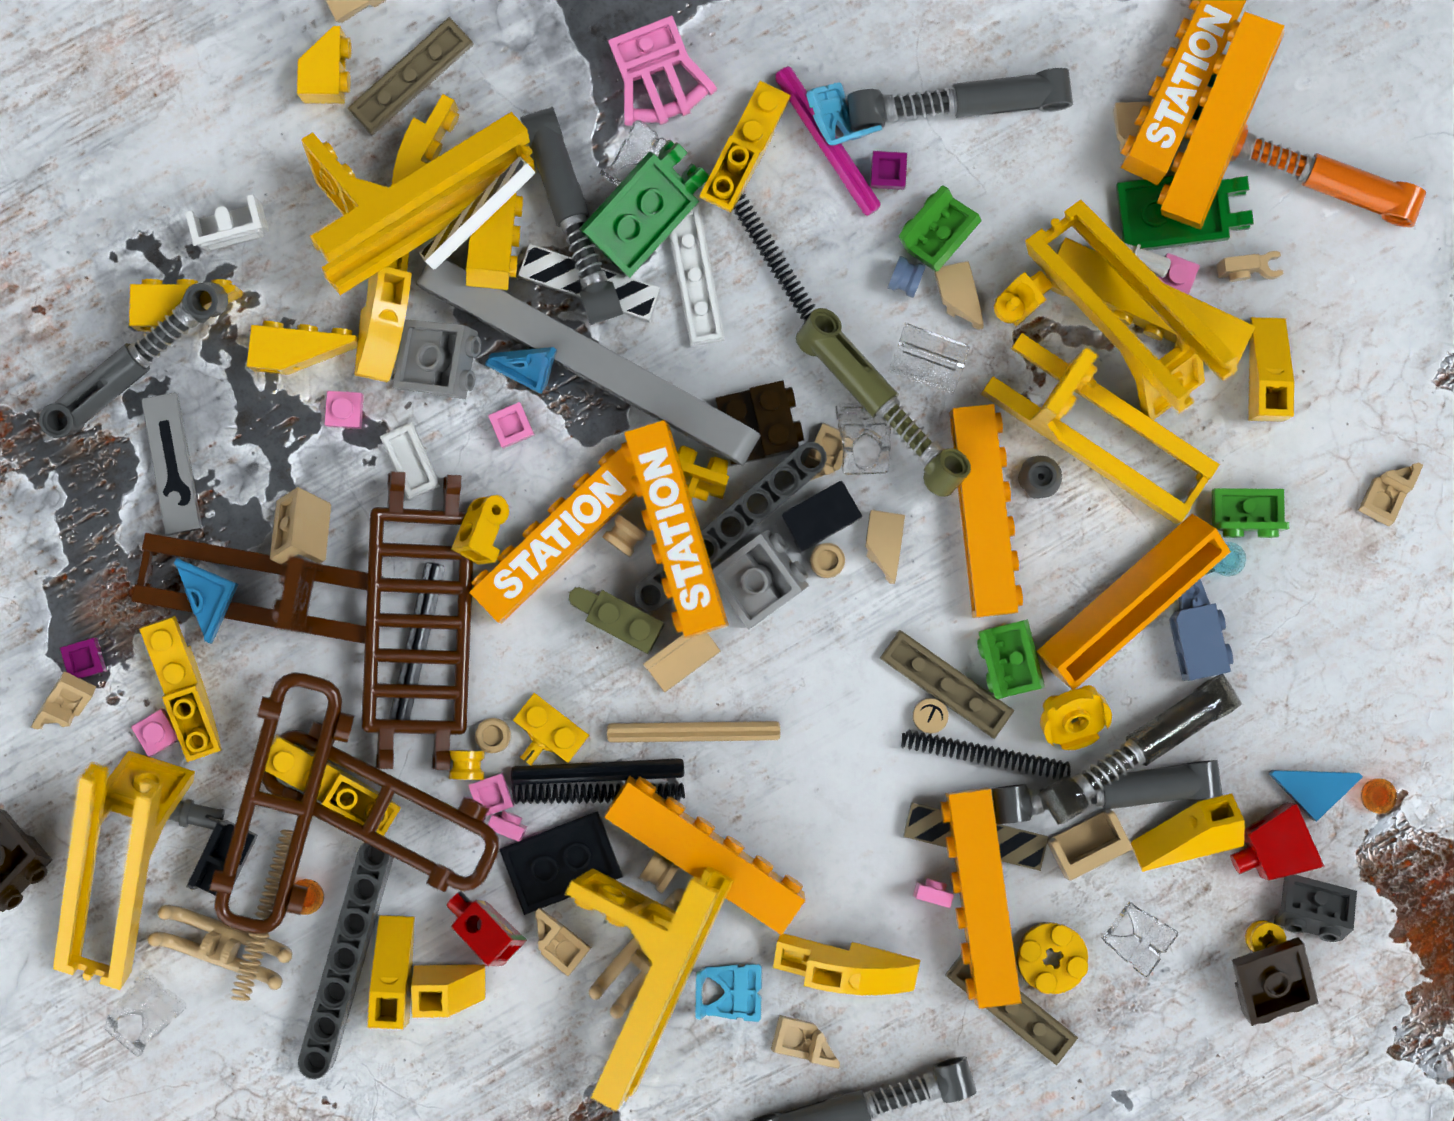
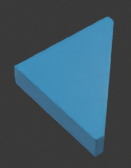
(527, 367)
(207, 595)
(1315, 790)

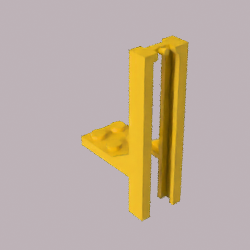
(391, 221)
(1159, 381)
(1046, 421)
(148, 794)
(671, 944)

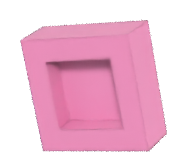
(1180, 273)
(344, 409)
(511, 425)
(155, 732)
(492, 793)
(508, 825)
(933, 892)

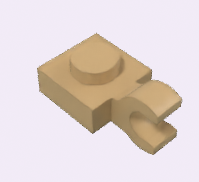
(1240, 267)

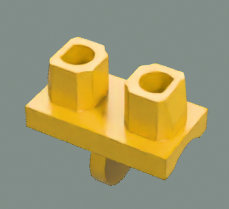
(1022, 298)
(703, 480)

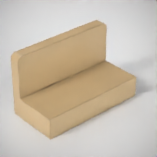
(300, 527)
(681, 659)

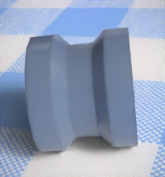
(906, 276)

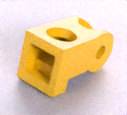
(480, 529)

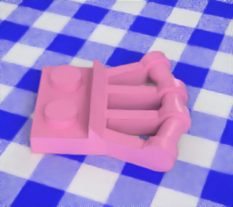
(651, 51)

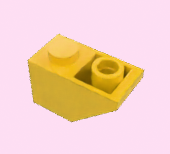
(323, 68)
(446, 989)

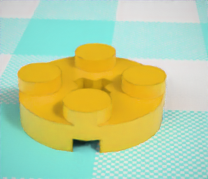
(1083, 703)
(1032, 952)

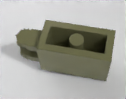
(618, 618)

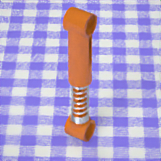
(1394, 201)

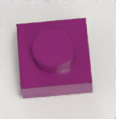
(888, 170)
(83, 658)

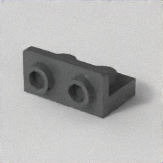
(1317, 908)

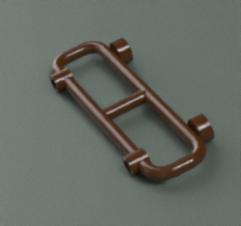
(468, 816)
(289, 895)

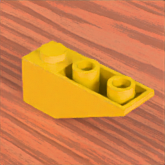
(491, 248)
(154, 300)
(291, 350)
(1270, 371)
(1193, 833)
(392, 973)

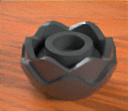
(1032, 484)

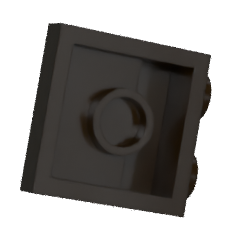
(769, 413)
(21, 862)
(1274, 982)

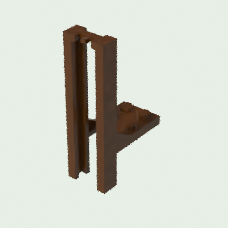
(288, 612)

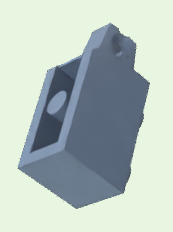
(1199, 636)

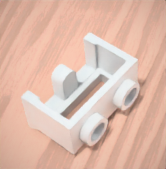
(228, 226)

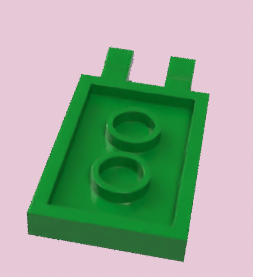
(644, 208)
(1145, 225)

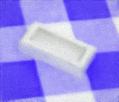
(409, 456)

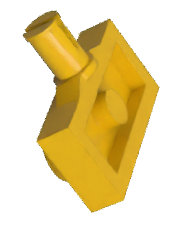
(548, 731)

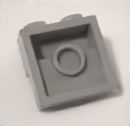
(436, 358)
(760, 578)

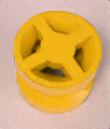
(466, 765)
(1258, 935)

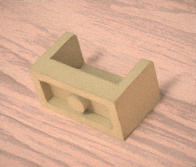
(1089, 844)

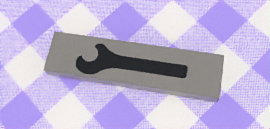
(171, 463)

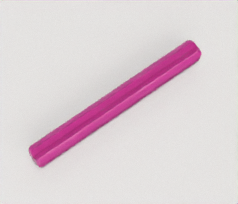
(835, 153)

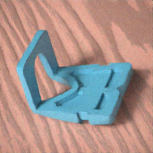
(831, 110)
(740, 995)

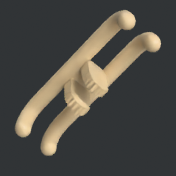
(219, 945)
(634, 953)

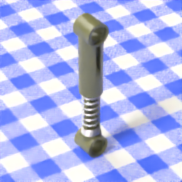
(823, 338)

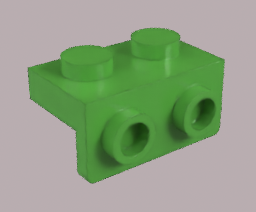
(938, 229)
(1249, 511)
(1010, 659)

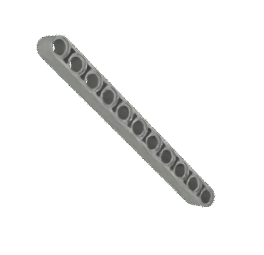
(593, 362)

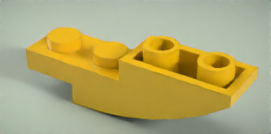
(423, 140)
(745, 147)
(383, 321)
(182, 688)
(338, 788)
(855, 972)

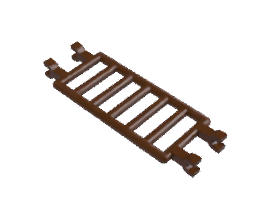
(374, 620)

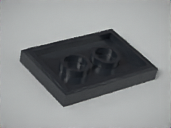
(549, 861)

